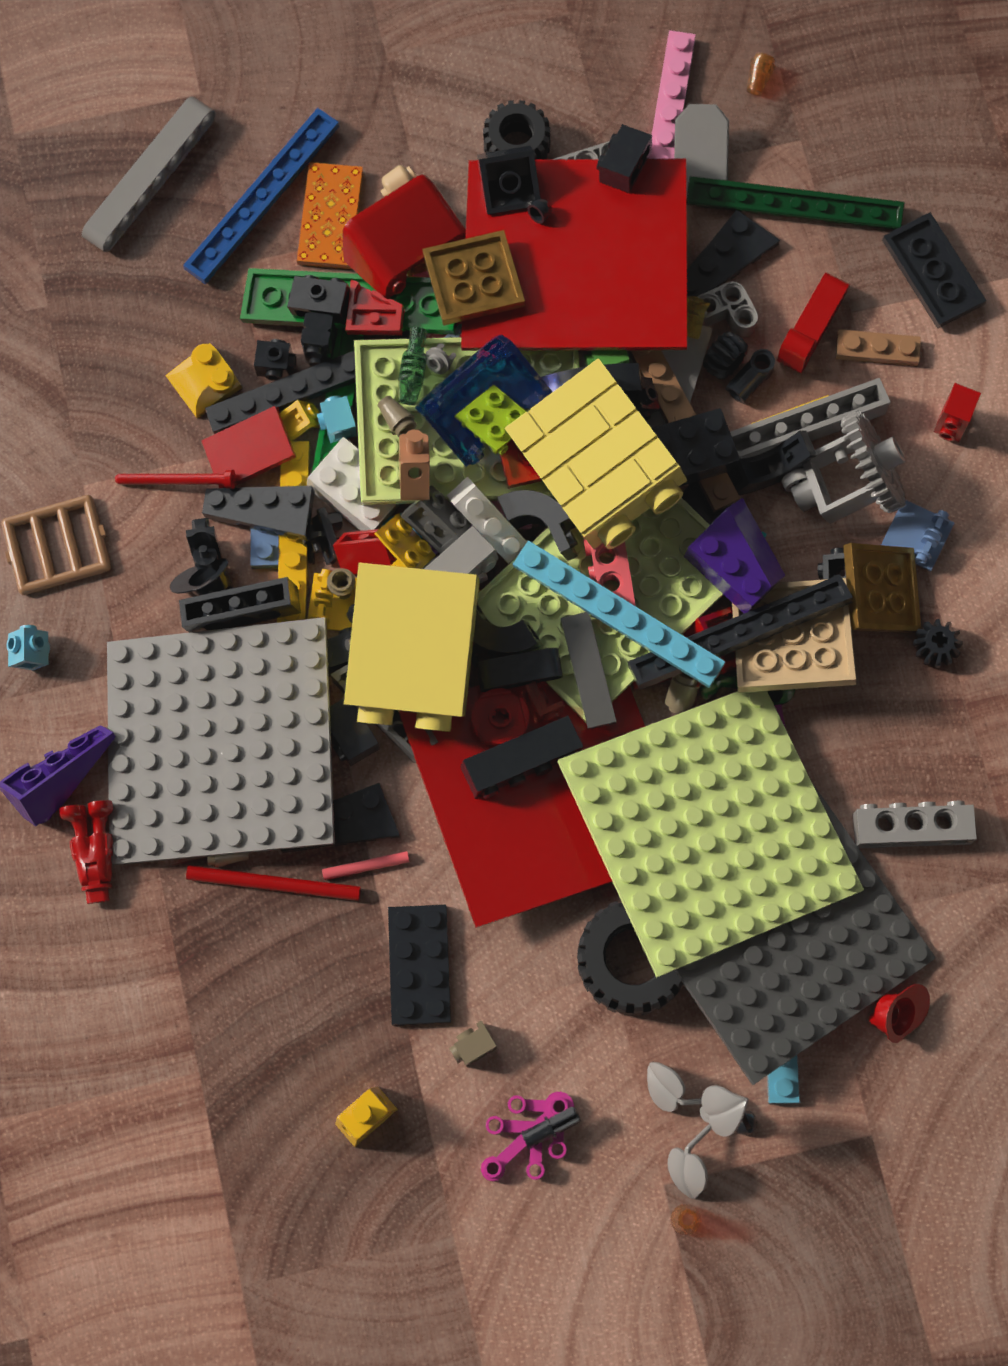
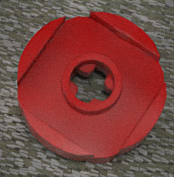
(485, 709)

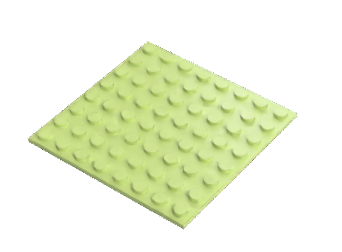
(709, 828)

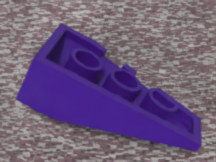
(47, 785)

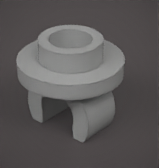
(438, 360)

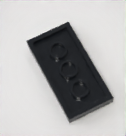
(934, 270)
(419, 965)

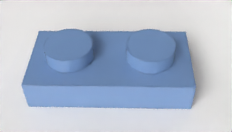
(264, 549)

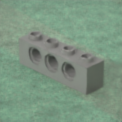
(869, 835)

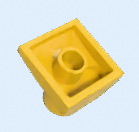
(204, 379)

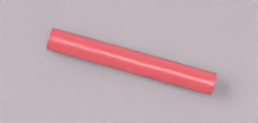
(365, 865)

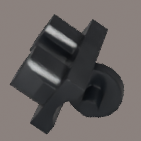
(322, 534)
(203, 543)

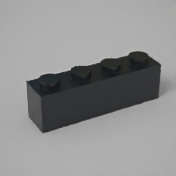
(520, 757)

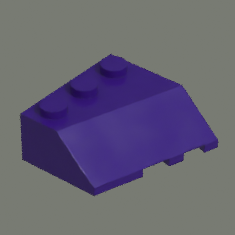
(736, 557)

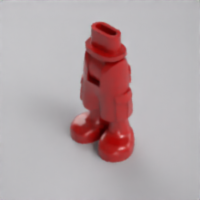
(91, 853)

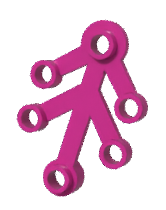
(518, 1126)

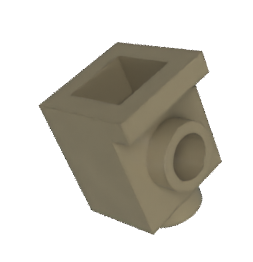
(473, 1045)

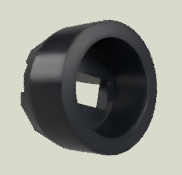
(539, 210)
(751, 1120)

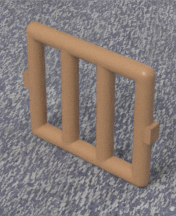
(34, 518)

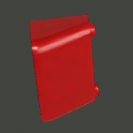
(393, 232)

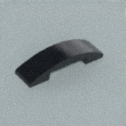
(625, 374)

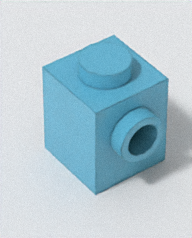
(337, 418)

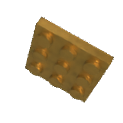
(473, 277)
(882, 588)

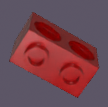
(956, 412)

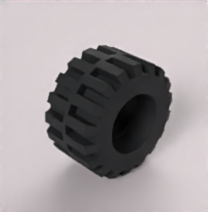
(517, 118)

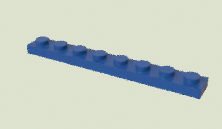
(261, 196)

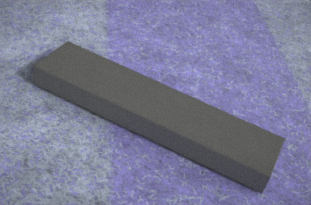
(588, 670)

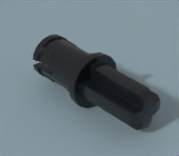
(551, 1127)

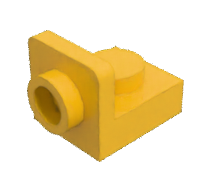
(299, 418)

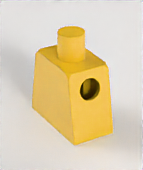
(365, 1115)

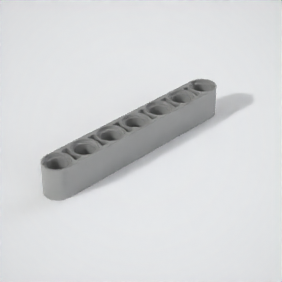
(148, 174)

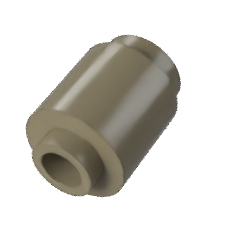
(682, 693)

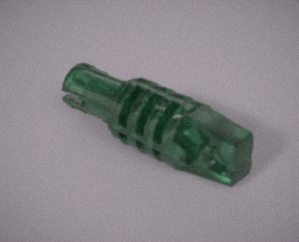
(412, 368)

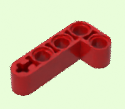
(817, 315)

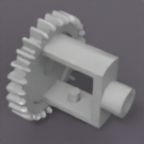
(875, 458)

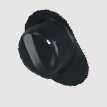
(203, 580)

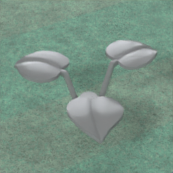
(719, 1108)

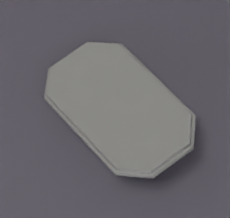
(703, 141)

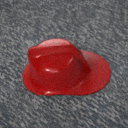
(902, 1012)

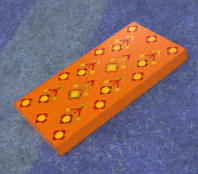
(329, 203)

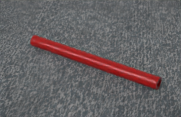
(273, 883)

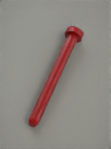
(227, 479)

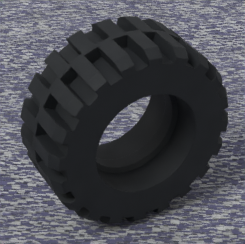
(599, 980)

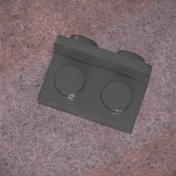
(436, 520)

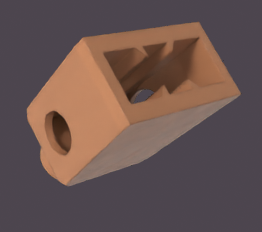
(414, 453)

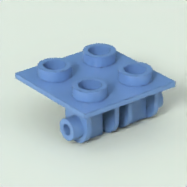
(919, 530)

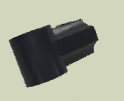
(750, 376)

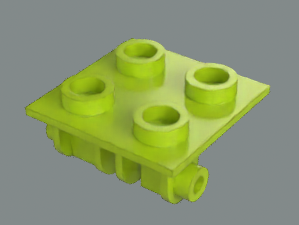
(489, 416)

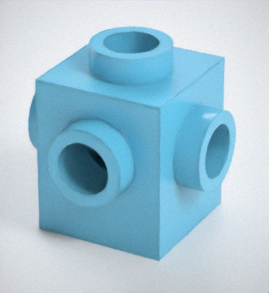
(28, 648)

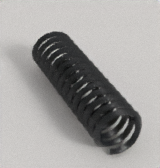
(310, 555)

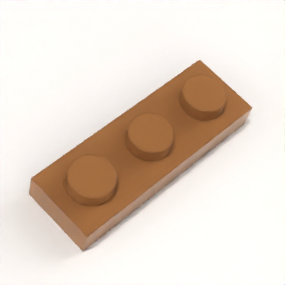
(878, 347)

